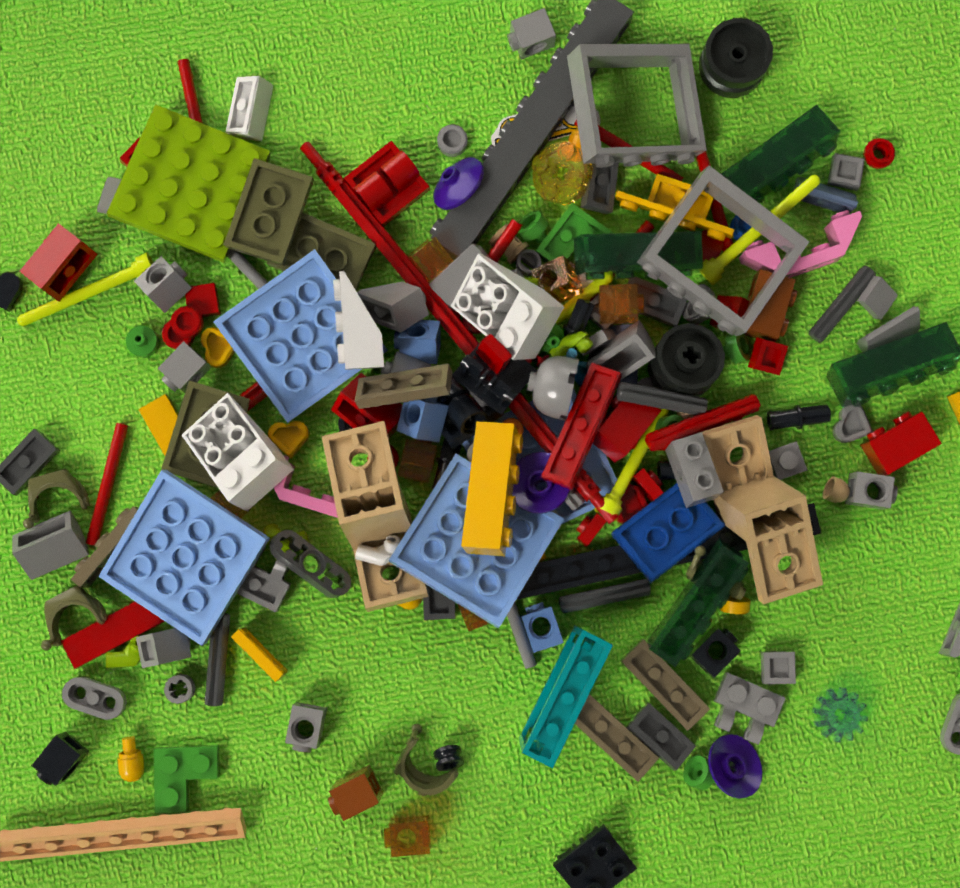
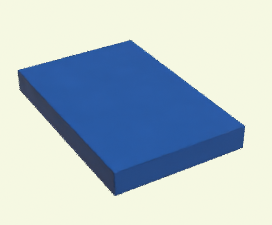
(666, 532)

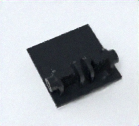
(493, 388)
(594, 862)

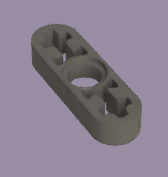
(298, 543)

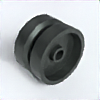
(735, 57)
(687, 360)

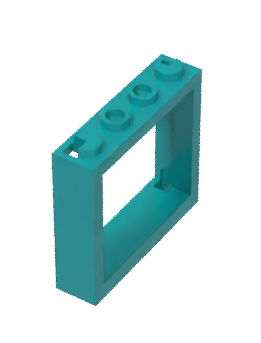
(563, 696)

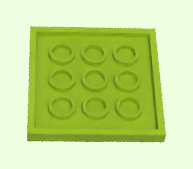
(185, 182)

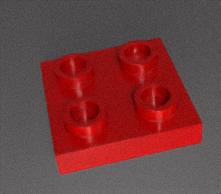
(387, 183)

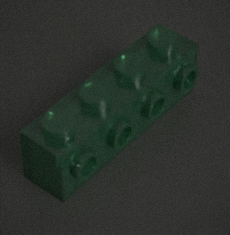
(785, 155)
(619, 253)
(894, 365)
(698, 602)

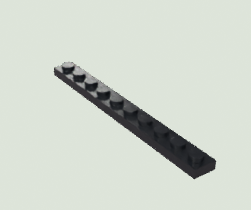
(614, 563)

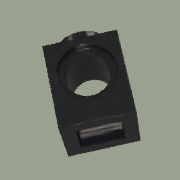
(701, 654)
(59, 759)

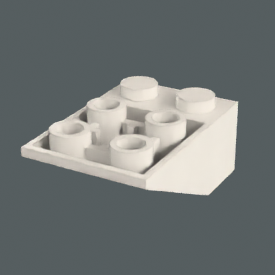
(507, 307)
(360, 333)
(236, 453)

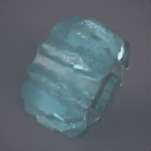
(837, 727)

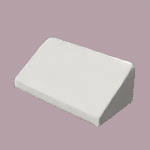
(249, 108)

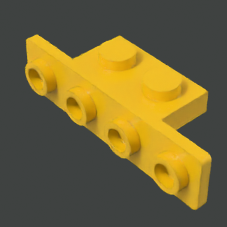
(665, 197)

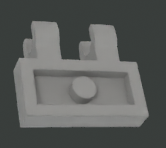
(265, 587)
(750, 700)

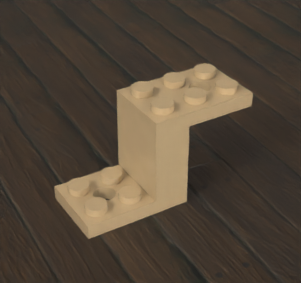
(371, 509)
(763, 511)

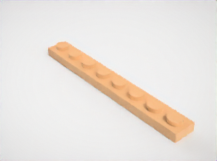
(122, 834)

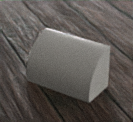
(626, 351)
(49, 545)

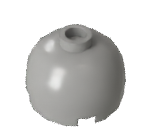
(554, 386)

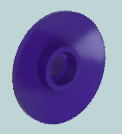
(458, 183)
(525, 491)
(735, 766)

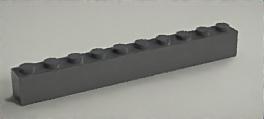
(529, 131)

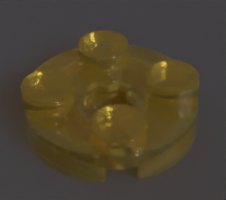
(545, 173)

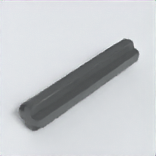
(841, 304)
(661, 398)
(604, 595)
(217, 663)

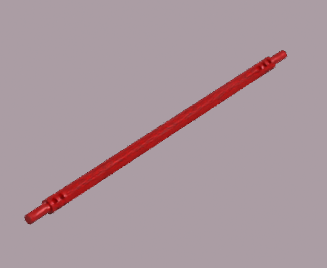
(440, 310)

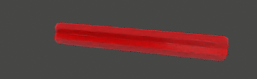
(703, 421)

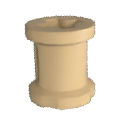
(513, 249)

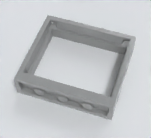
(685, 95)
(750, 212)

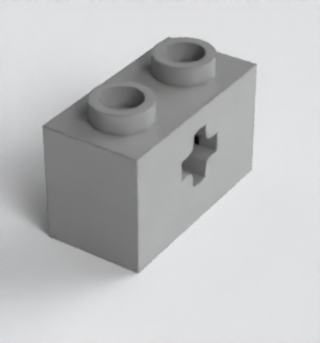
(694, 470)

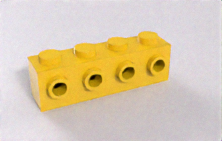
(491, 489)

